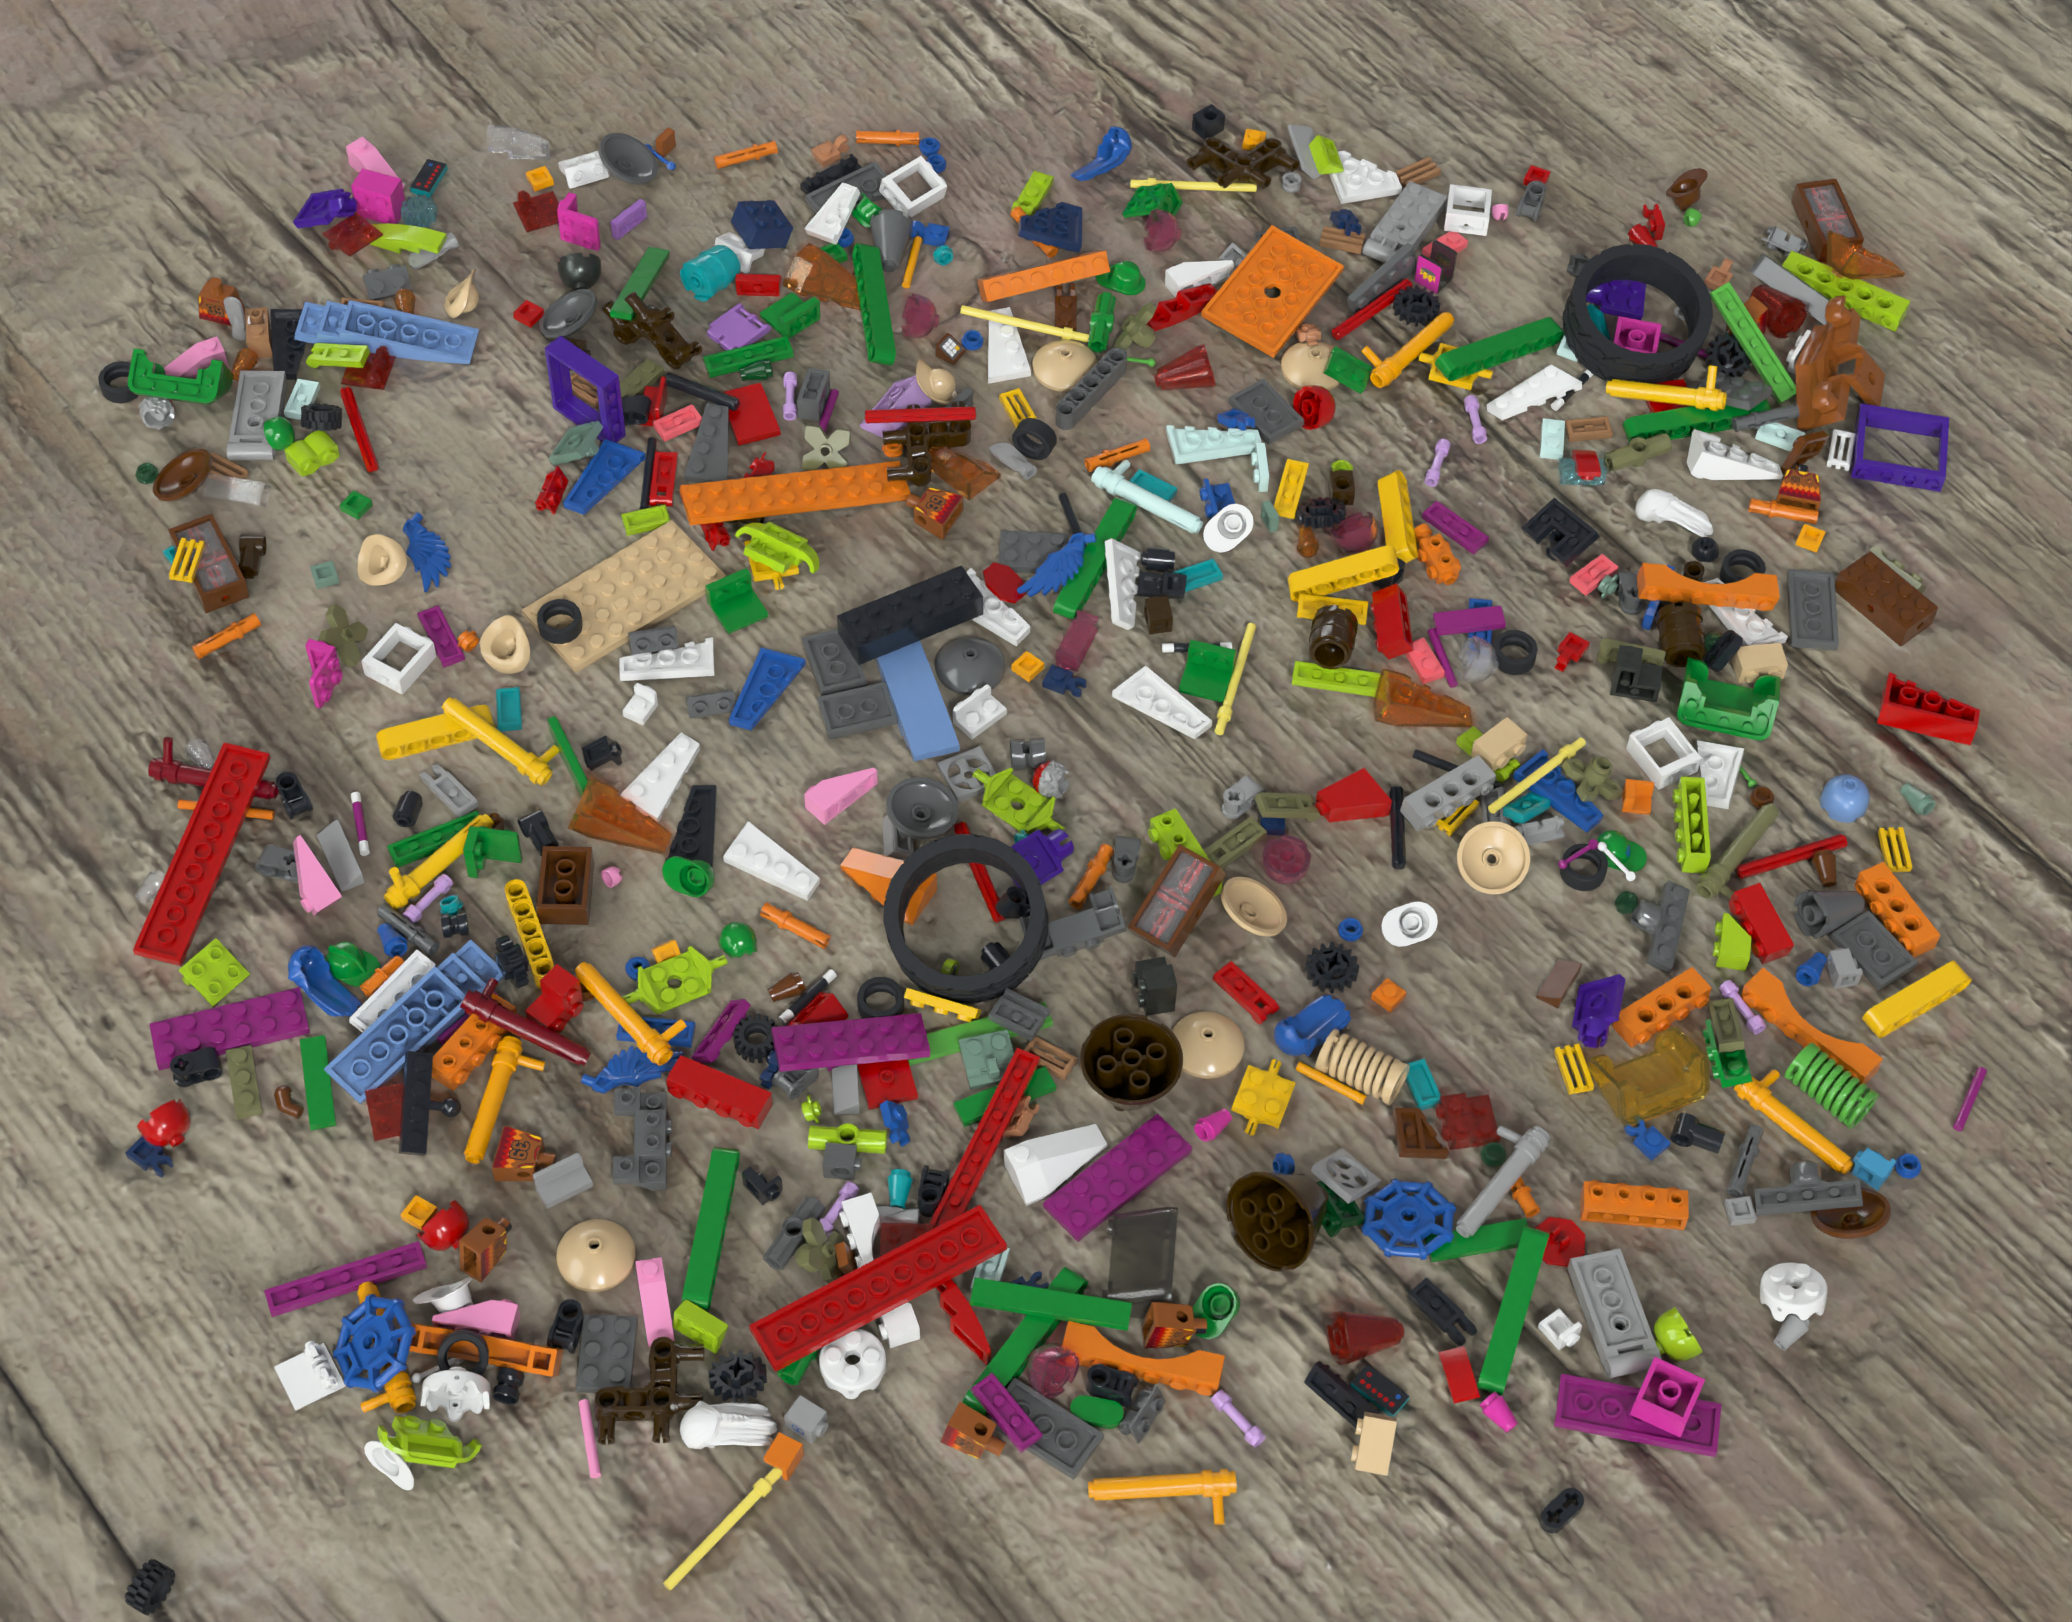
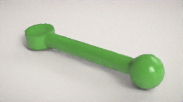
(1151, 362)
(1752, 783)

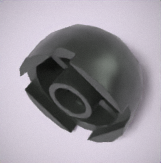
(579, 271)

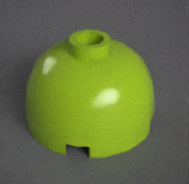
(1675, 1337)

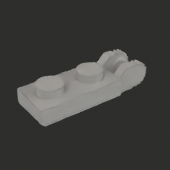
(450, 791)

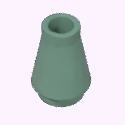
(1918, 799)

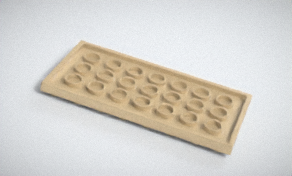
(629, 593)

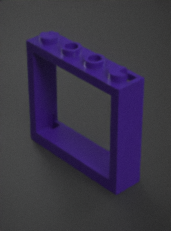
(564, 355)
(1905, 422)

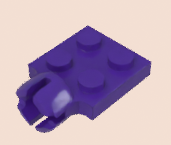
(324, 207)
(1619, 298)
(1044, 853)
(1596, 1008)

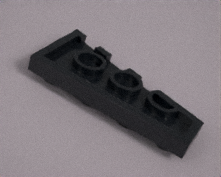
(286, 351)
(697, 827)

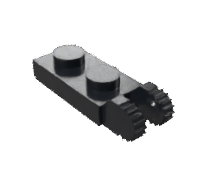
(1441, 1310)

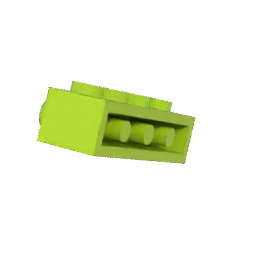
(1692, 825)
(1171, 830)

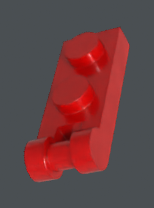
(664, 478)
(1245, 992)

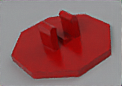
(1003, 582)
(1564, 1241)

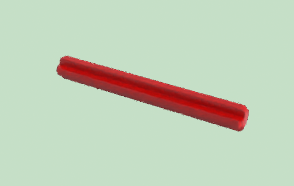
(1369, 310)
(920, 415)
(359, 429)
(1790, 856)
(982, 879)

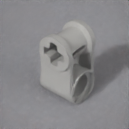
(1240, 797)

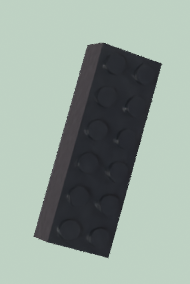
(910, 615)

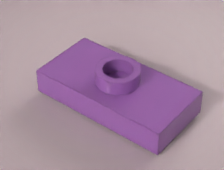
(628, 219)

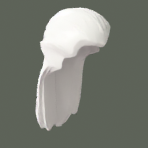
(1663, 506)
(726, 1425)

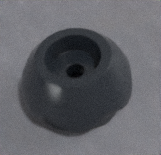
(1705, 549)

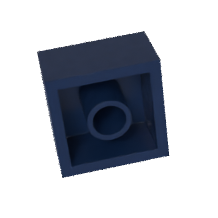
(761, 224)

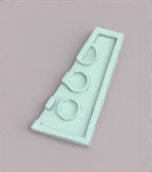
(1201, 445)

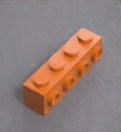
(467, 1049)
(1634, 1205)

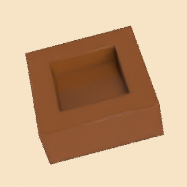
(665, 142)
(845, 1258)

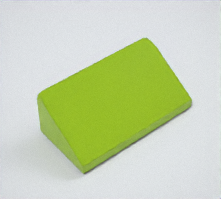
(1325, 155)
(699, 1326)

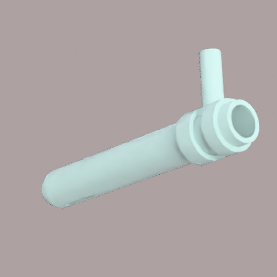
(1116, 484)

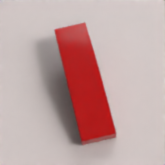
(1182, 307)
(964, 1321)

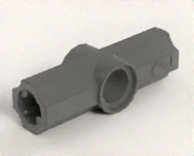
(785, 1244)

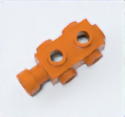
(1436, 555)

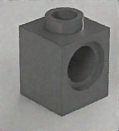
(841, 1161)

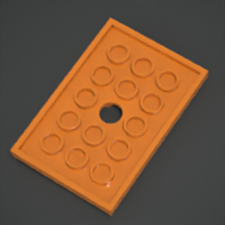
(1277, 262)

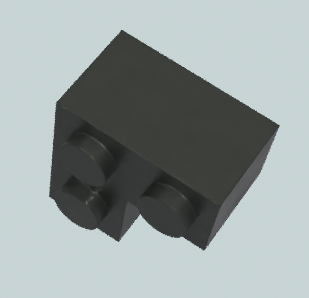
(1634, 678)
(1155, 985)

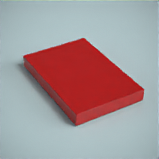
(754, 416)

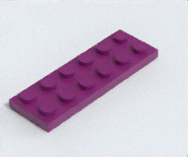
(231, 1026)
(850, 1042)
(1117, 1177)
(1606, 1409)

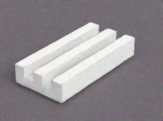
(1839, 462)

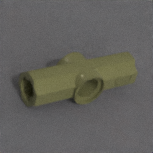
(1637, 452)

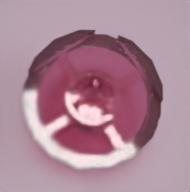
(1162, 231)
(919, 316)
(1356, 533)
(1286, 860)
(1051, 1368)

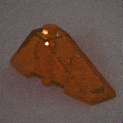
(1856, 261)
(821, 276)
(962, 471)
(1411, 705)
(612, 819)

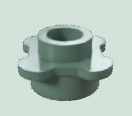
(1608, 585)

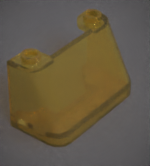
(1655, 1081)

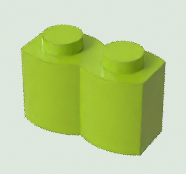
(312, 453)

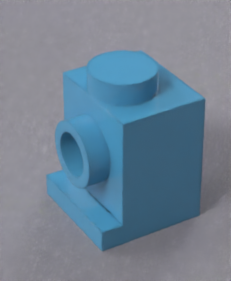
(1872, 1168)

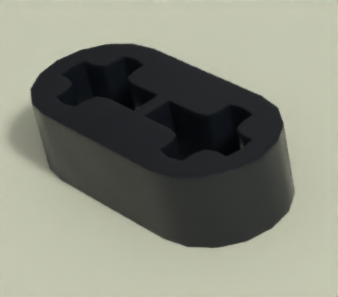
(1723, 650)
(1557, 1506)

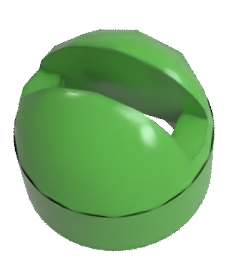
(1692, 217)

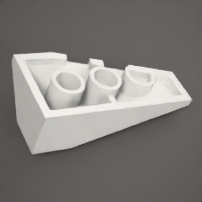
(1717, 461)
(1048, 1161)

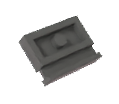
(1019, 1014)

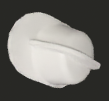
(1228, 528)
(1409, 924)
(447, 1297)
(390, 1464)

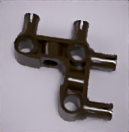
(1242, 166)
(653, 325)
(920, 438)
(640, 1403)

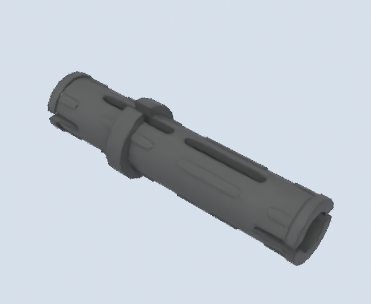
(1758, 419)
(415, 934)
(1752, 1137)

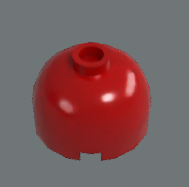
(1315, 406)
(166, 1125)
(446, 1228)

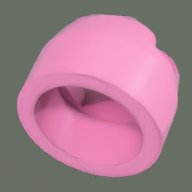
(1500, 211)
(611, 876)

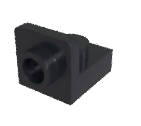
(601, 752)
(760, 1188)

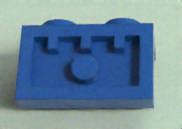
(1215, 497)

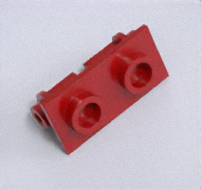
(760, 467)
(552, 491)
(715, 534)

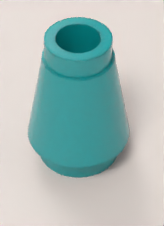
(899, 1187)

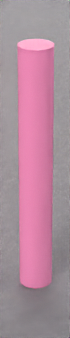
(589, 1438)

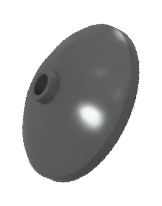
(627, 158)
(568, 314)
(966, 673)
(923, 799)

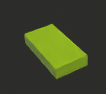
(645, 519)

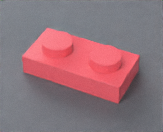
(1450, 239)
(677, 423)
(1592, 574)
(1425, 662)

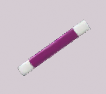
(360, 823)

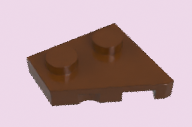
(1805, 448)
(1415, 1136)

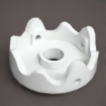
(1783, 1299)
(855, 1378)
(457, 1388)

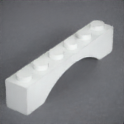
(863, 1225)

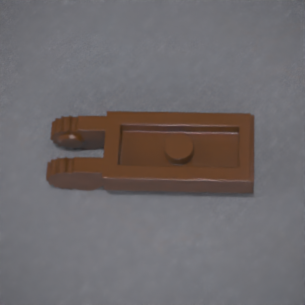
(1066, 308)

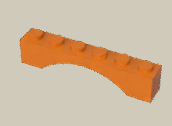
(1043, 276)
(1664, 584)
(1768, 997)
(502, 1351)
(1196, 1371)

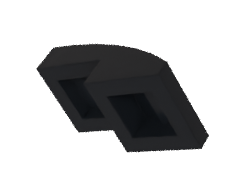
(1159, 585)

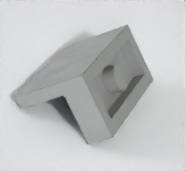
(562, 1180)

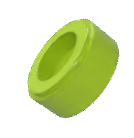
(950, 967)

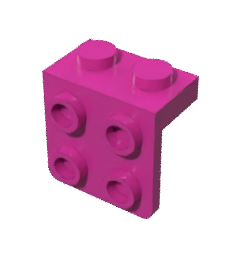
(577, 227)
(325, 670)

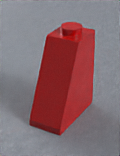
(1353, 799)

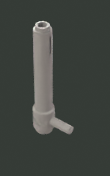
(1525, 1153)

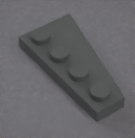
(1388, 275)

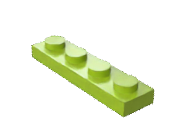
(1337, 680)

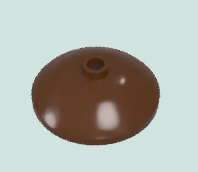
(183, 475)
(1854, 1221)

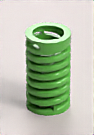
(1831, 1076)

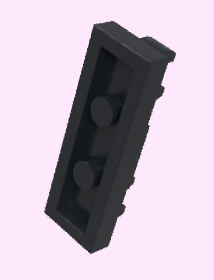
(831, 174)
(1338, 1393)

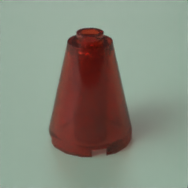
(1784, 311)
(1186, 371)
(1361, 1335)

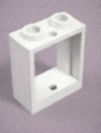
(900, 201)
(1476, 221)
(389, 676)
(1671, 773)

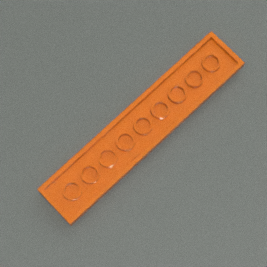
(791, 493)

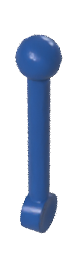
(670, 165)

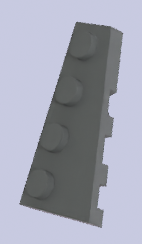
(865, 179)
(711, 448)

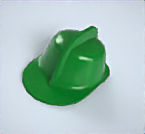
(865, 210)
(1123, 278)
(351, 963)

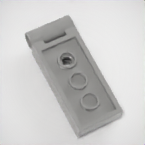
(1405, 222)
(257, 399)
(1613, 1303)

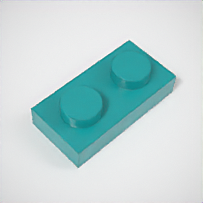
(1526, 807)

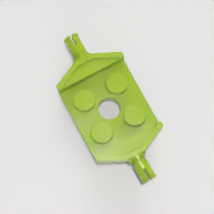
(1004, 789)
(689, 968)

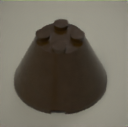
(1131, 1060)
(1276, 1217)

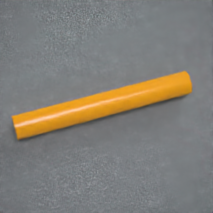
(912, 262)
(1331, 1083)

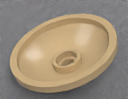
(1062, 364)
(1305, 365)
(1510, 855)
(1253, 906)
(1212, 1055)
(600, 1267)

